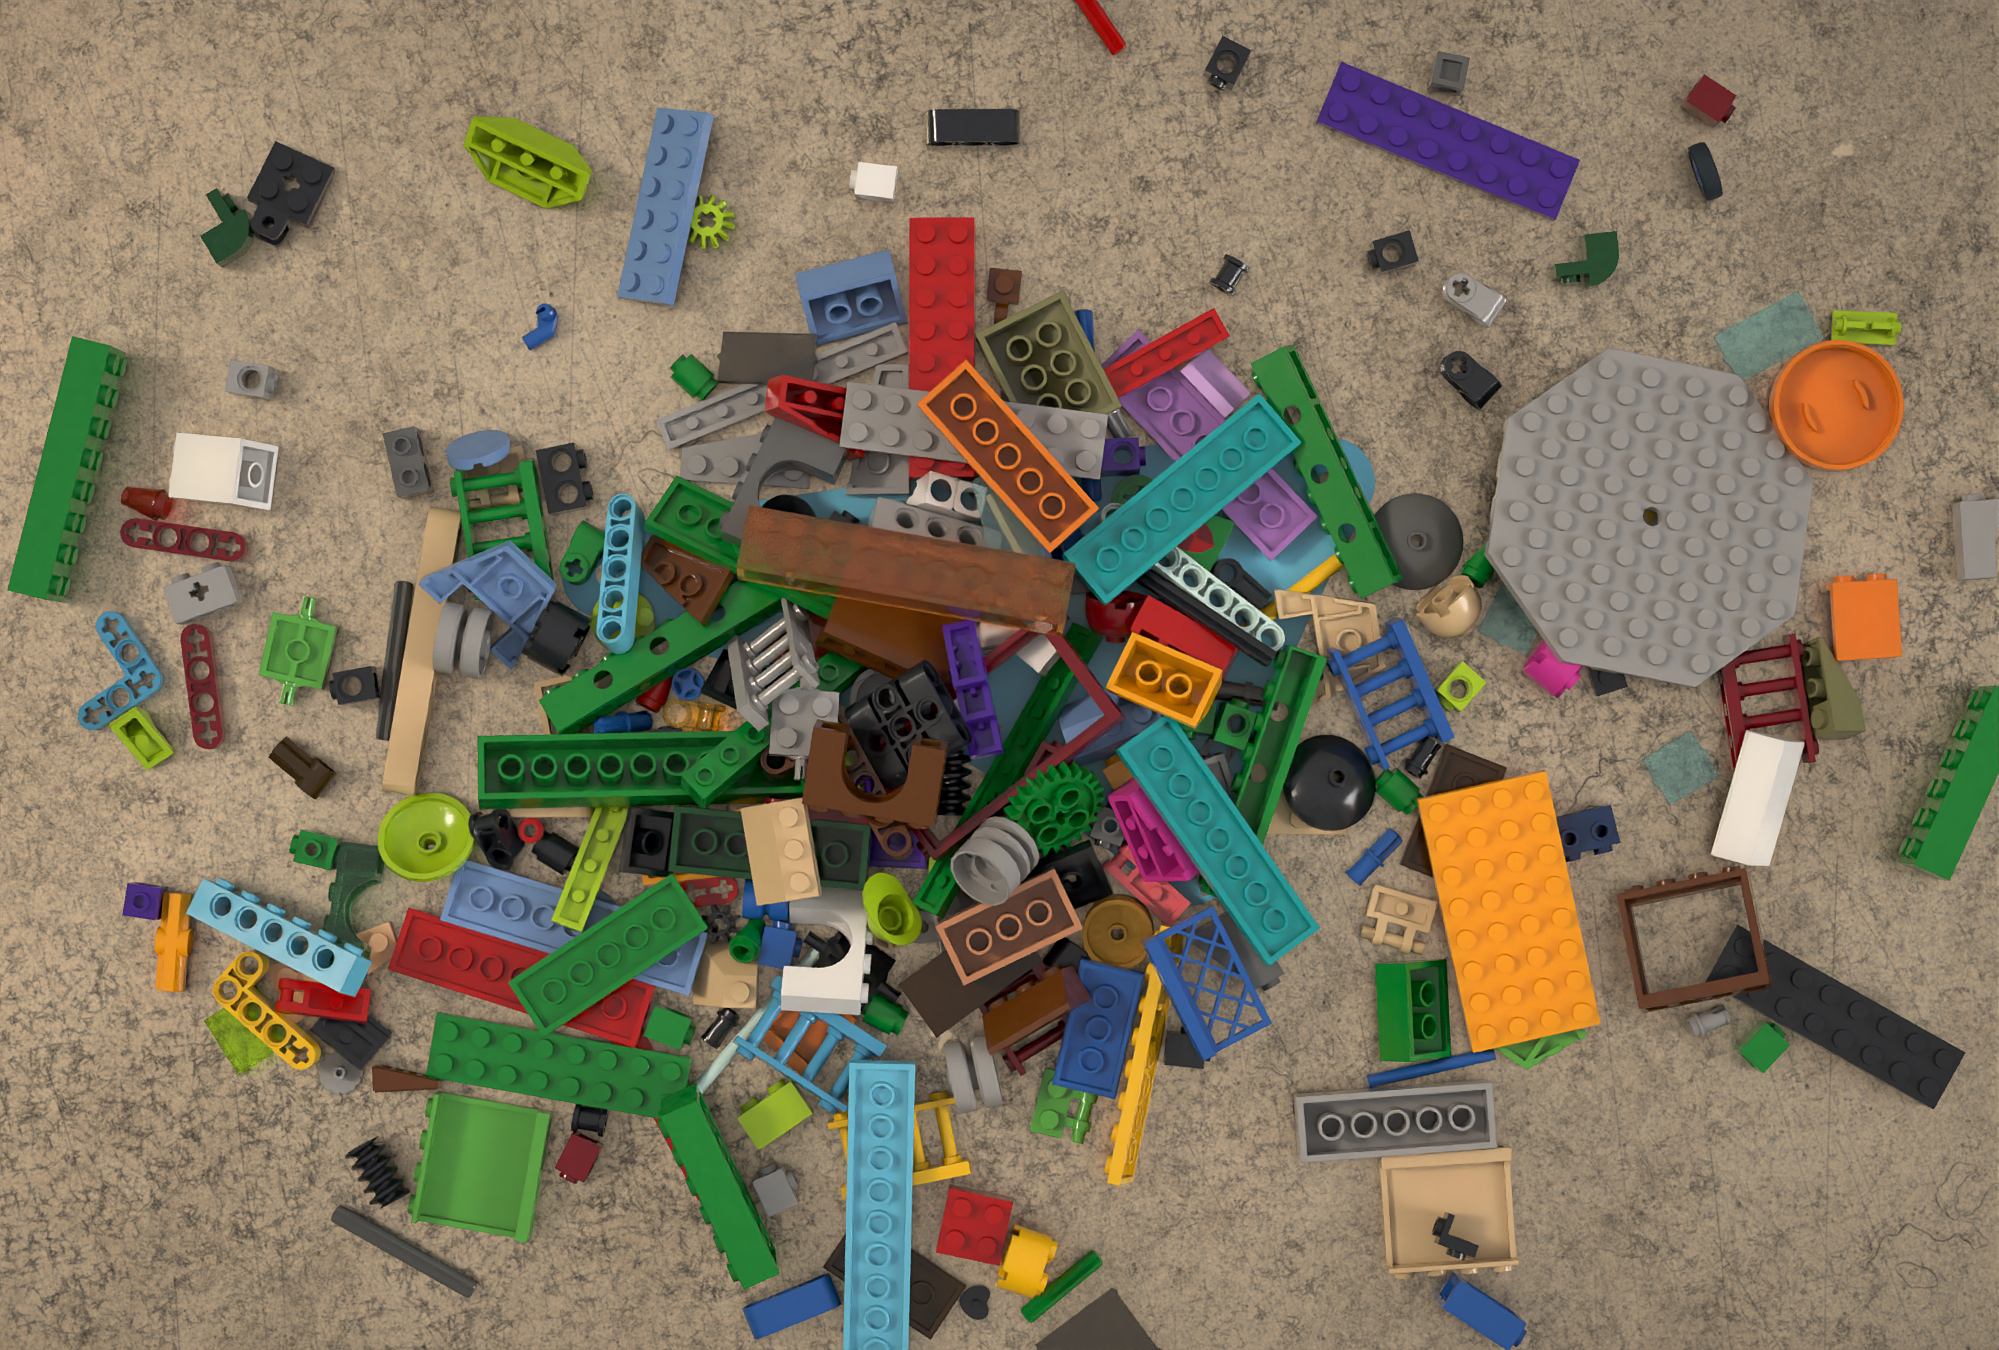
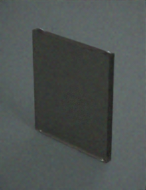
(1100, 1326)

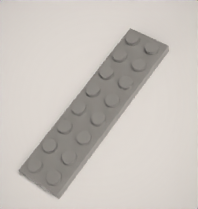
(891, 423)

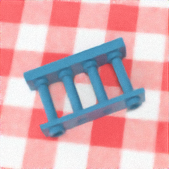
(837, 1030)

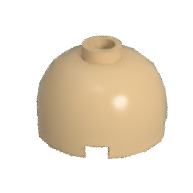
(1452, 609)

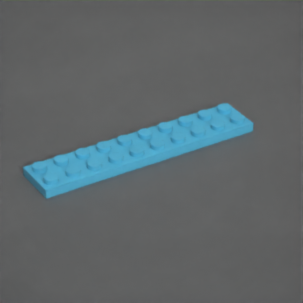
(879, 1205)

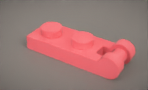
(1157, 896)

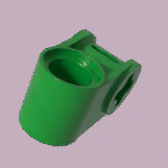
(586, 548)

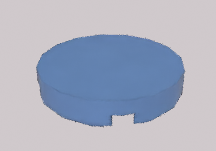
(478, 447)

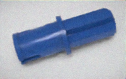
(624, 722)
(1374, 856)

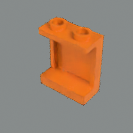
(1865, 618)
(808, 1044)

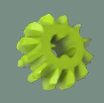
(707, 233)

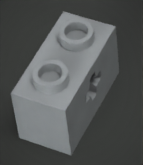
(188, 607)

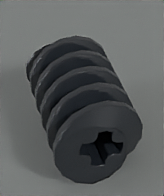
(953, 784)
(377, 1173)

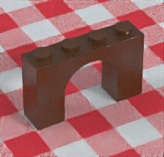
(830, 786)

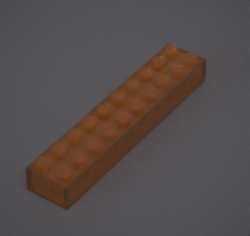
(905, 570)

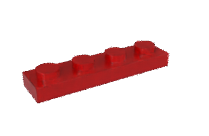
(1166, 353)

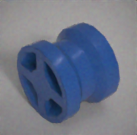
(685, 687)

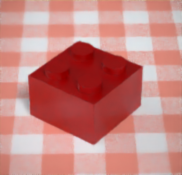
(974, 1224)

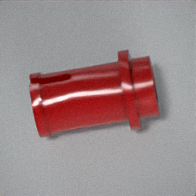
(523, 830)

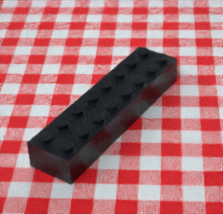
(1839, 1019)

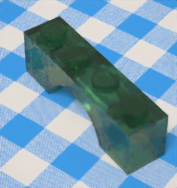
(357, 869)

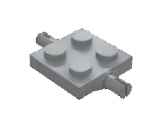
(793, 722)

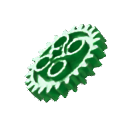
(1057, 805)

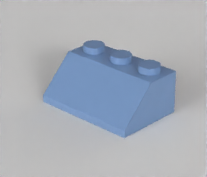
(851, 297)
(1084, 712)

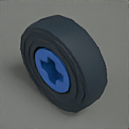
(1705, 171)

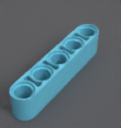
(626, 586)

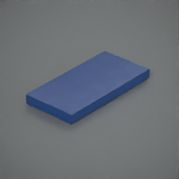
(1099, 1030)

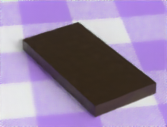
(1454, 771)
(943, 999)
(931, 1289)

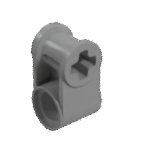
(1478, 302)

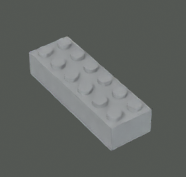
(1395, 1120)

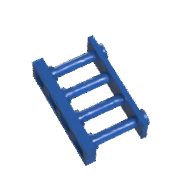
(1421, 697)

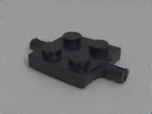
(836, 949)

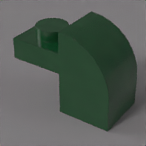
(232, 236)
(1598, 261)

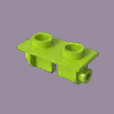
(1865, 327)

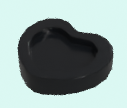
(974, 1301)

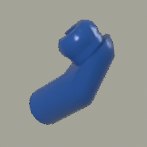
(545, 326)

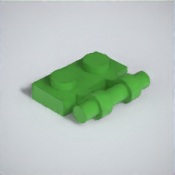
(1052, 1110)

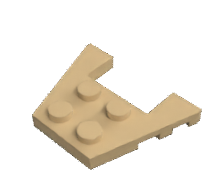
(1337, 624)

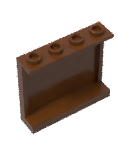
(886, 636)

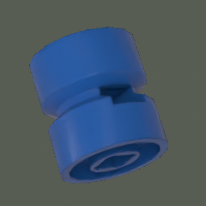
(750, 910)

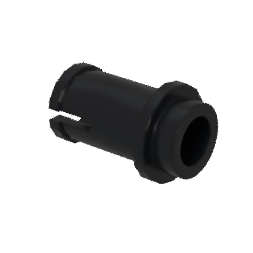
(1422, 757)
(720, 1027)

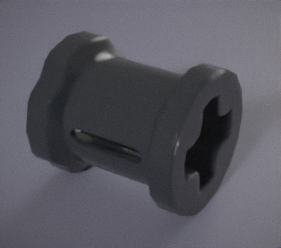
(1229, 275)
(589, 1119)

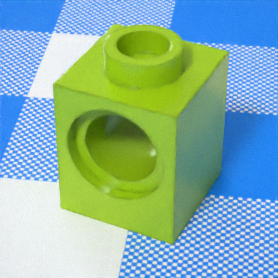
(1471, 680)

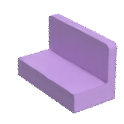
(1215, 383)

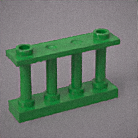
(529, 509)

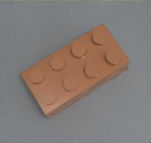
(995, 936)

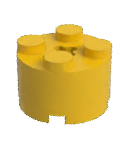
(1025, 1262)

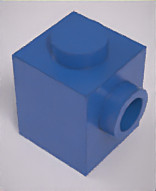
(779, 945)

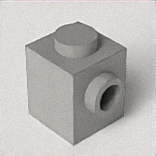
(776, 1189)

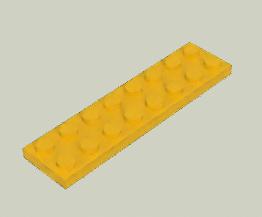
(1141, 1072)

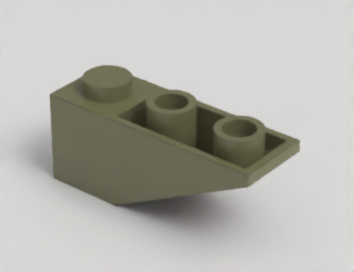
(1831, 698)

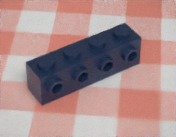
(1588, 831)

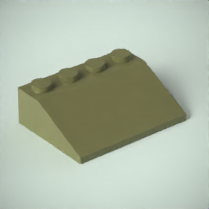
(1047, 359)

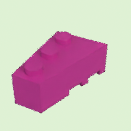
(1148, 836)

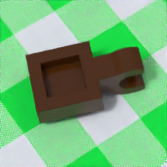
(1004, 290)

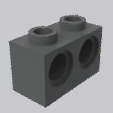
(408, 462)

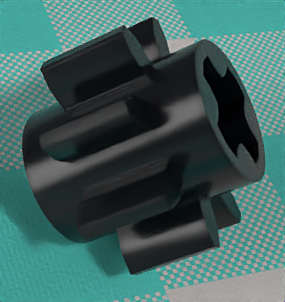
(728, 919)

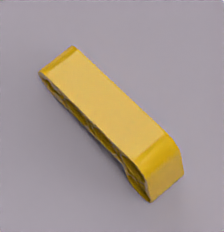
(263, 1026)

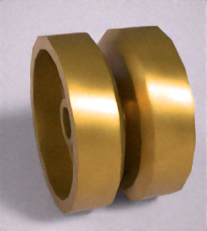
(1111, 913)

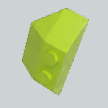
(527, 161)

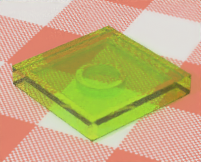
(237, 1041)

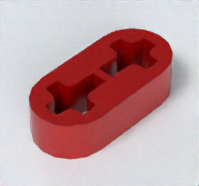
(715, 898)

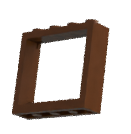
(1670, 889)

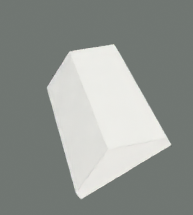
(1757, 798)

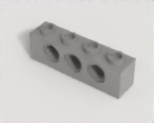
(903, 518)

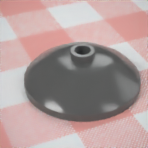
(1441, 536)

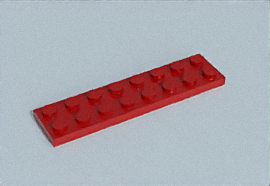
(485, 965)

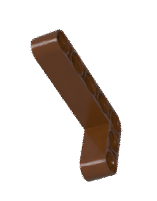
(859, 771)

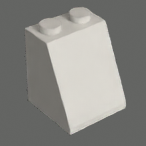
(223, 471)

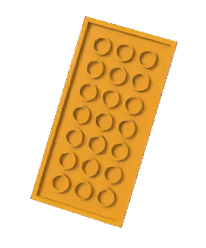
(1508, 911)

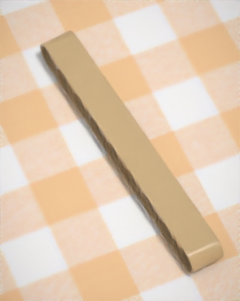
(417, 675)

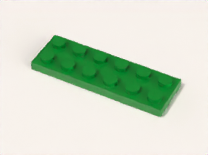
(608, 955)

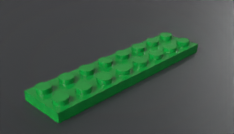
(691, 521)
(554, 1065)

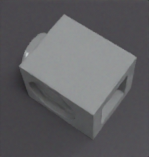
(237, 378)

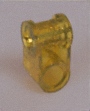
(696, 715)

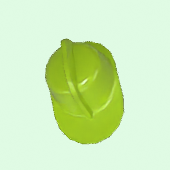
(890, 910)

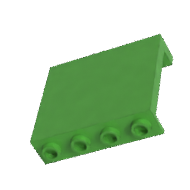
(480, 1165)

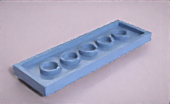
(665, 206)

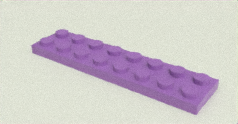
(1181, 418)

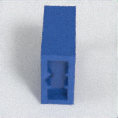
(1481, 1312)

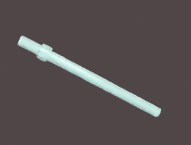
(730, 1050)

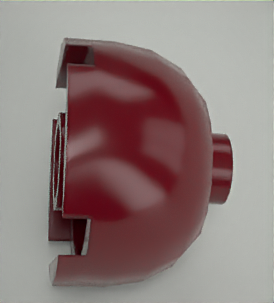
(1114, 618)

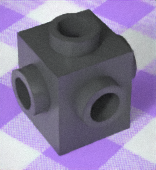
(1104, 838)

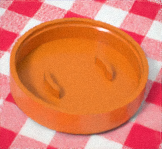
(1836, 405)

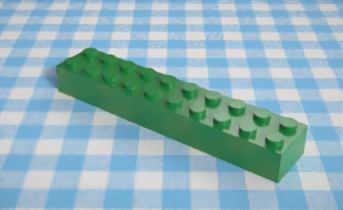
(610, 771)

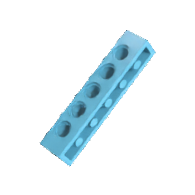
(211, 907)

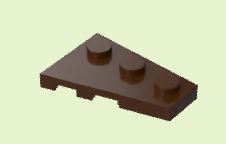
(686, 577)

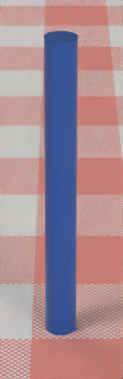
(1430, 1067)

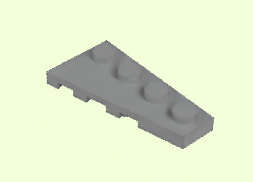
(727, 462)
(878, 471)

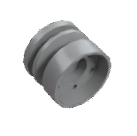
(994, 861)

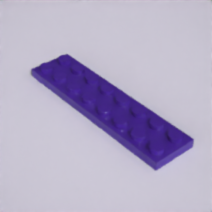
(1447, 141)

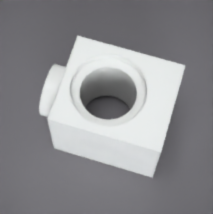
(874, 182)

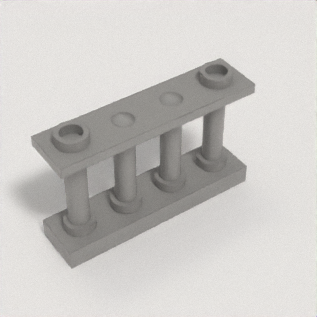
(747, 663)

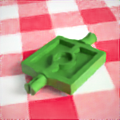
(298, 650)

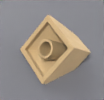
(725, 981)

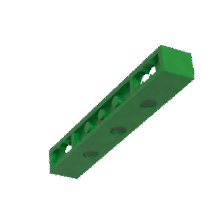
(1341, 496)
(639, 670)
(1275, 741)
(744, 746)

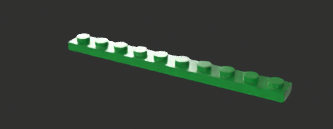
(1008, 768)

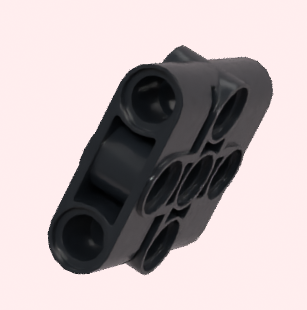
(878, 715)

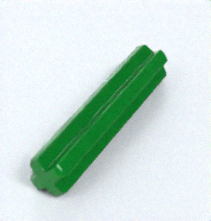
(1061, 1286)

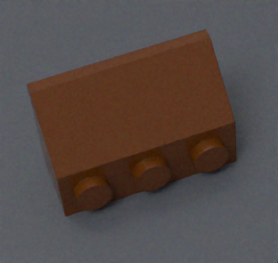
(1033, 1007)

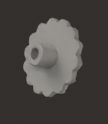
(339, 1074)

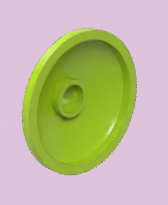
(422, 822)

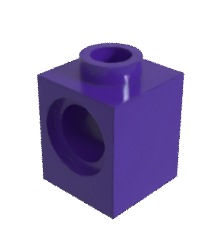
(1112, 468)
(144, 900)

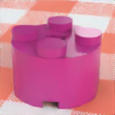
(1549, 673)

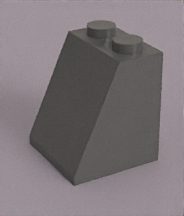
(1260, 976)

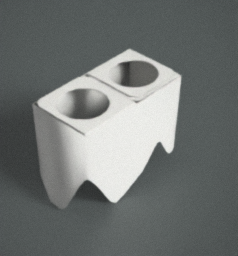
(924, 500)

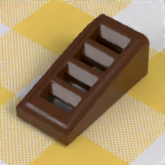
(394, 1079)

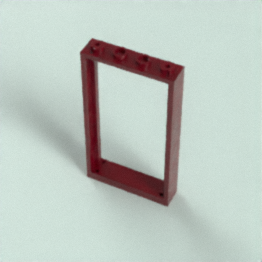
(938, 850)

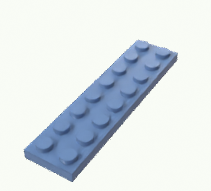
(522, 913)

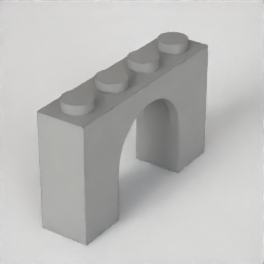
(1975, 536)

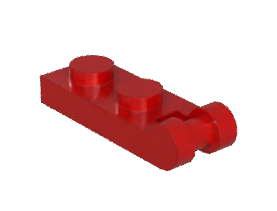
(322, 1001)

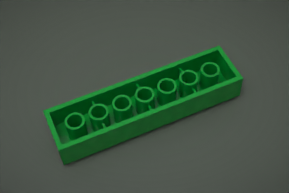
(67, 470)

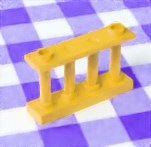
(923, 1172)

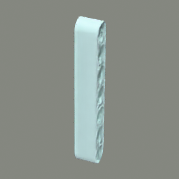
(1208, 584)

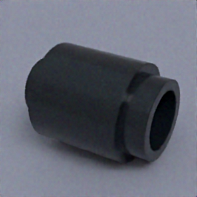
(555, 852)

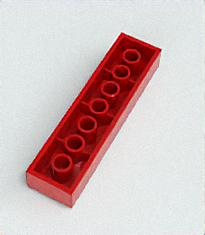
(940, 313)

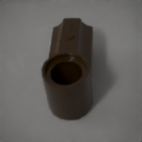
(309, 772)

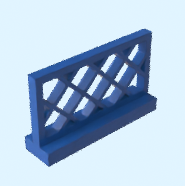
(1180, 995)

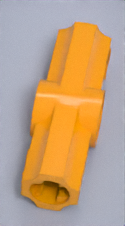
(173, 942)

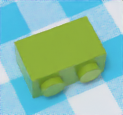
(775, 1113)

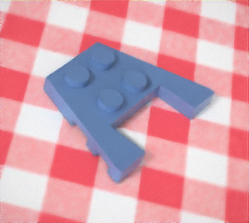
(506, 584)

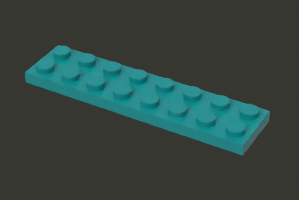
(1181, 499)
(1217, 839)

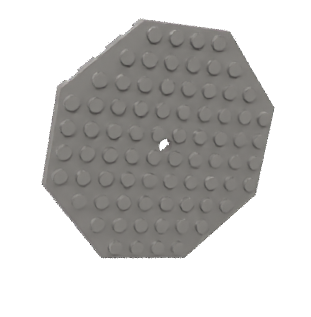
(1573, 532)

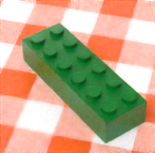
(1959, 790)
(719, 1187)

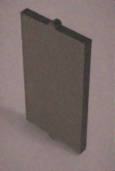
(762, 356)

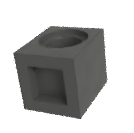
(1448, 73)

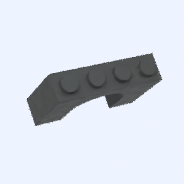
(783, 449)

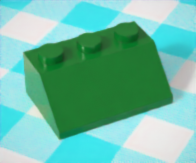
(1413, 1010)

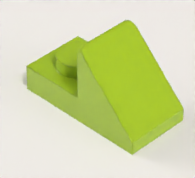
(141, 737)

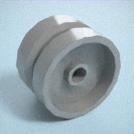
(463, 640)
(972, 1074)

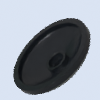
(1315, 794)

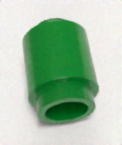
(693, 377)
(1398, 790)
(884, 1015)

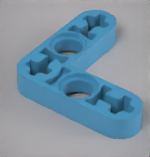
(132, 670)

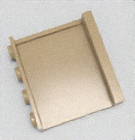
(1462, 1183)

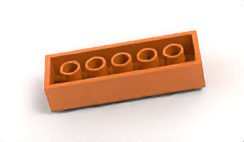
(1007, 456)

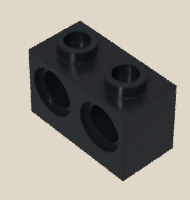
(556, 481)

